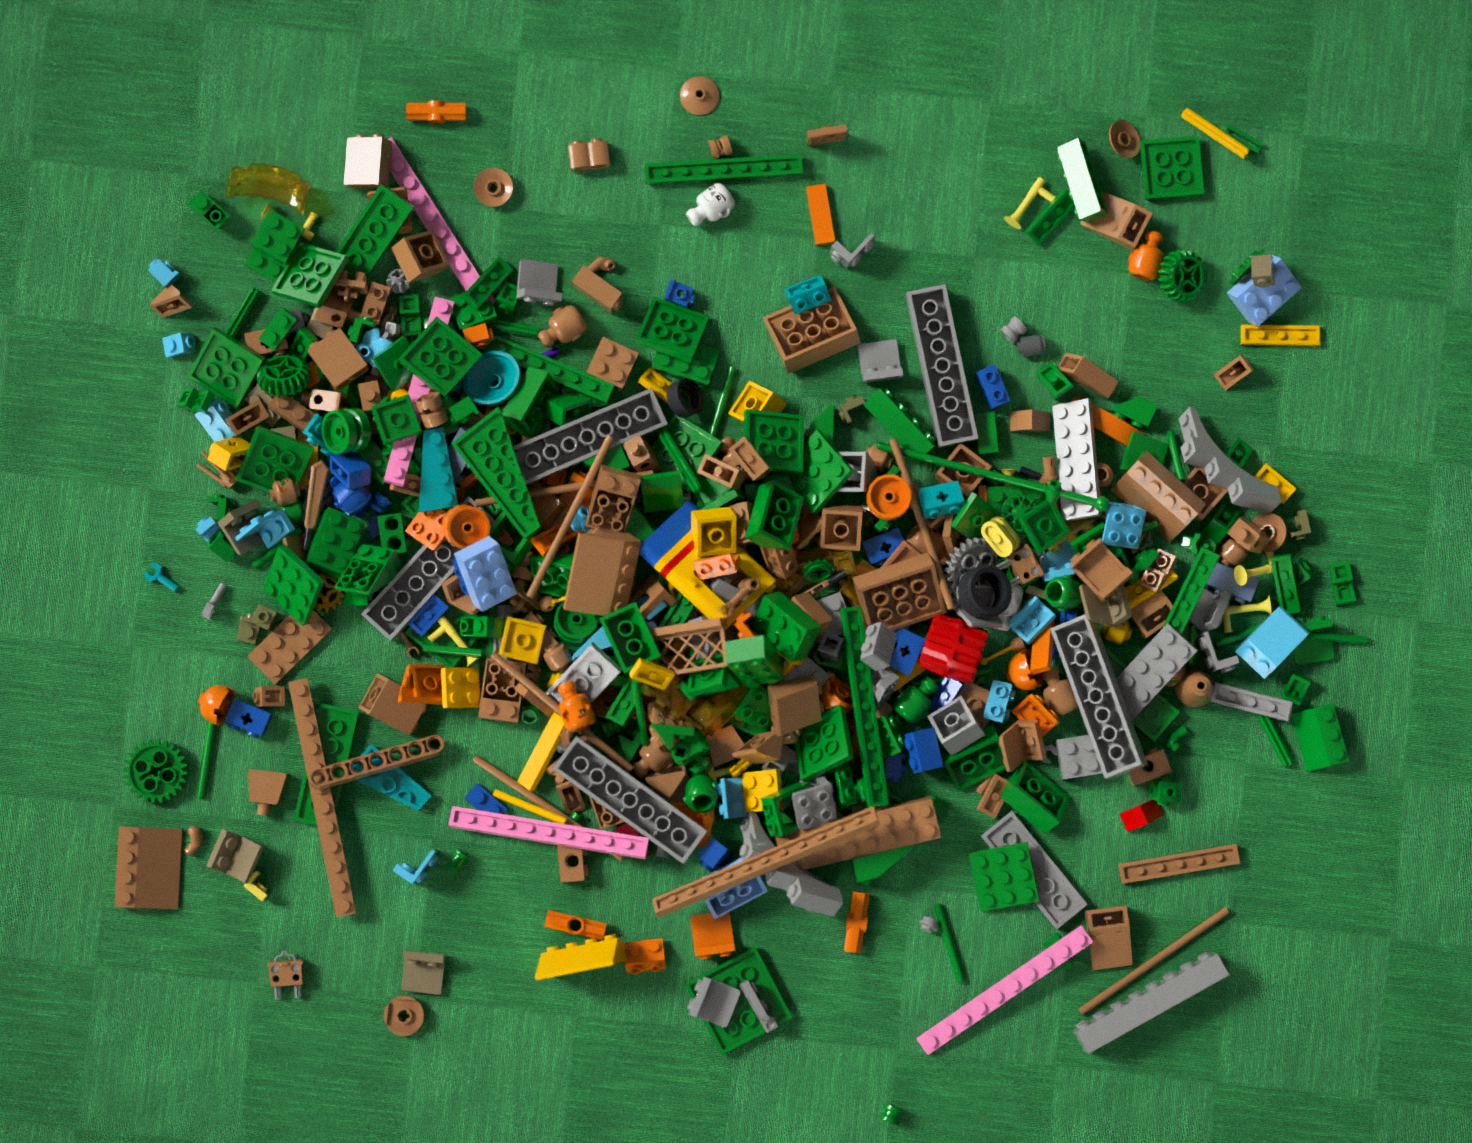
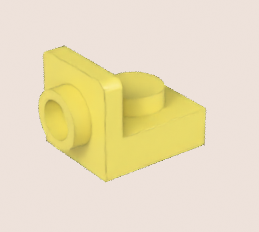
(258, 889)

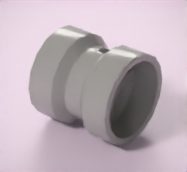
(1013, 330)

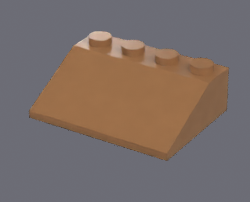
(812, 333)
(1160, 494)
(602, 572)
(900, 593)
(148, 868)

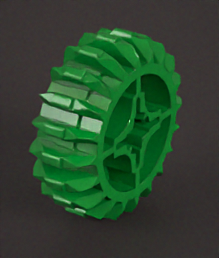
(1189, 276)
(283, 375)

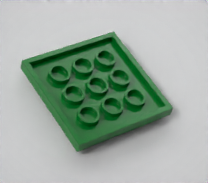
(743, 1022)

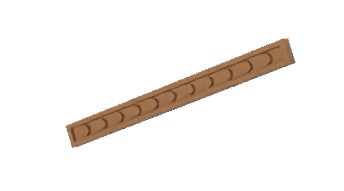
(322, 799)
(766, 862)

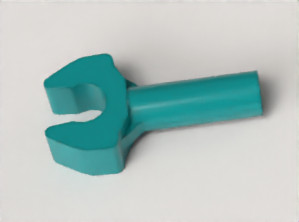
(160, 577)

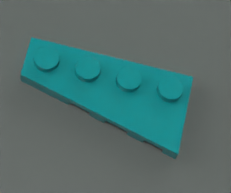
(436, 481)
(394, 784)

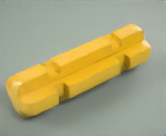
(740, 766)

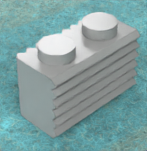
(878, 646)

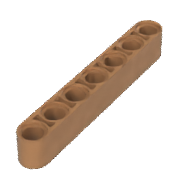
(369, 769)

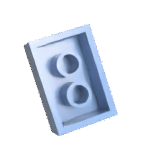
(1259, 303)
(485, 573)
(735, 896)

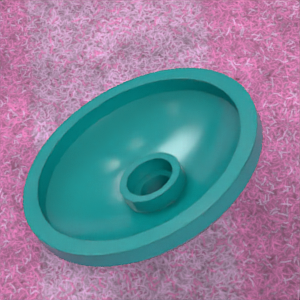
(492, 369)

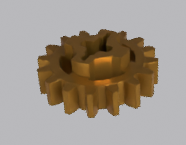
(331, 592)

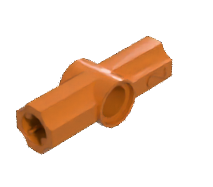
(436, 111)
(561, 922)
(856, 922)

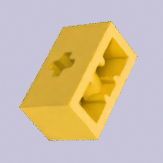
(228, 452)

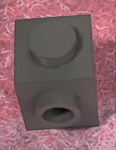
(302, 321)

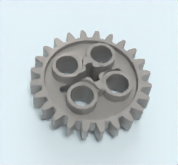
(968, 556)

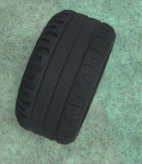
(1000, 585)

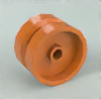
(884, 508)
(457, 518)

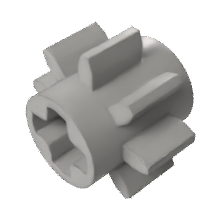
(397, 281)

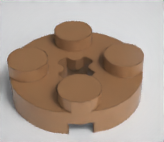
(395, 1023)

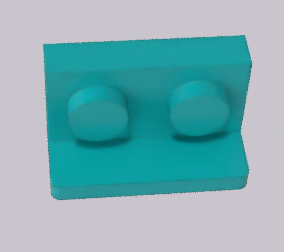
(807, 294)
(314, 434)

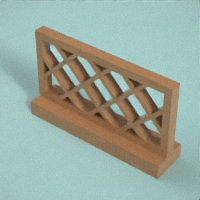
(691, 629)

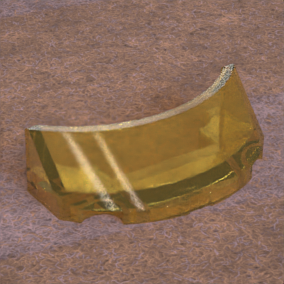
(269, 182)
(840, 559)

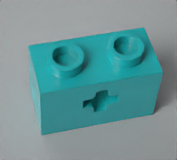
(941, 499)

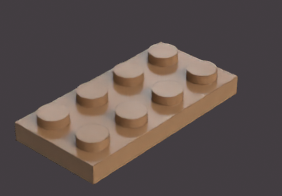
(288, 646)

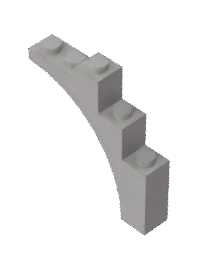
(1221, 471)
(803, 889)

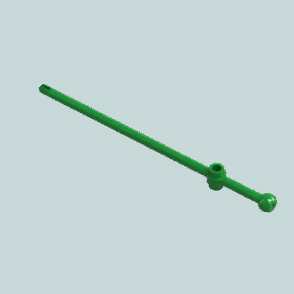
(1052, 491)

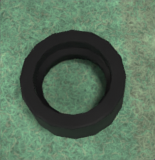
(676, 402)

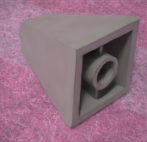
(864, 472)

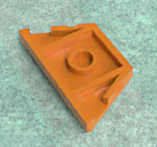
(421, 684)

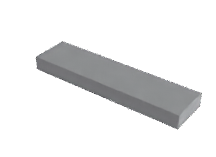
(1252, 701)

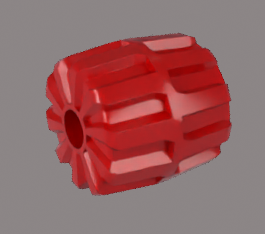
(953, 648)

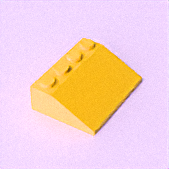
(581, 957)

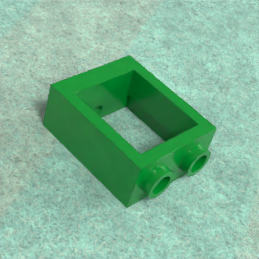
(522, 549)
(771, 808)

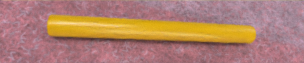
(529, 807)

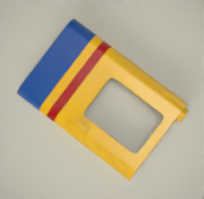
(673, 554)

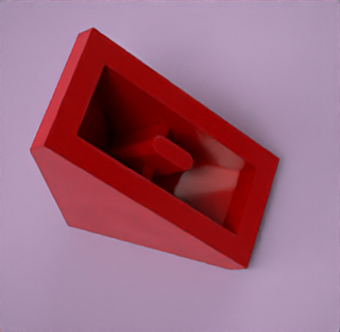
(1141, 815)

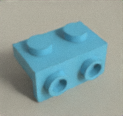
(214, 420)
(1031, 620)
(998, 701)

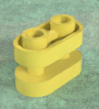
(1000, 536)

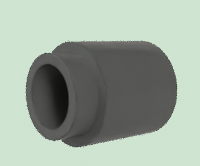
(1031, 345)

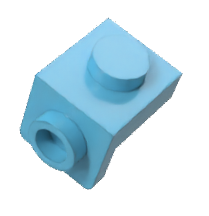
(179, 344)
(207, 527)

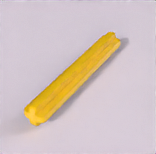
(1215, 133)

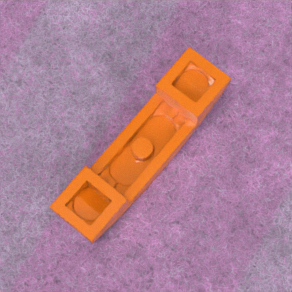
(1111, 425)

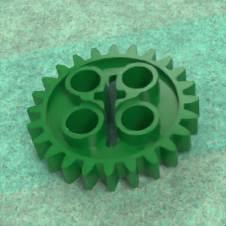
(163, 787)

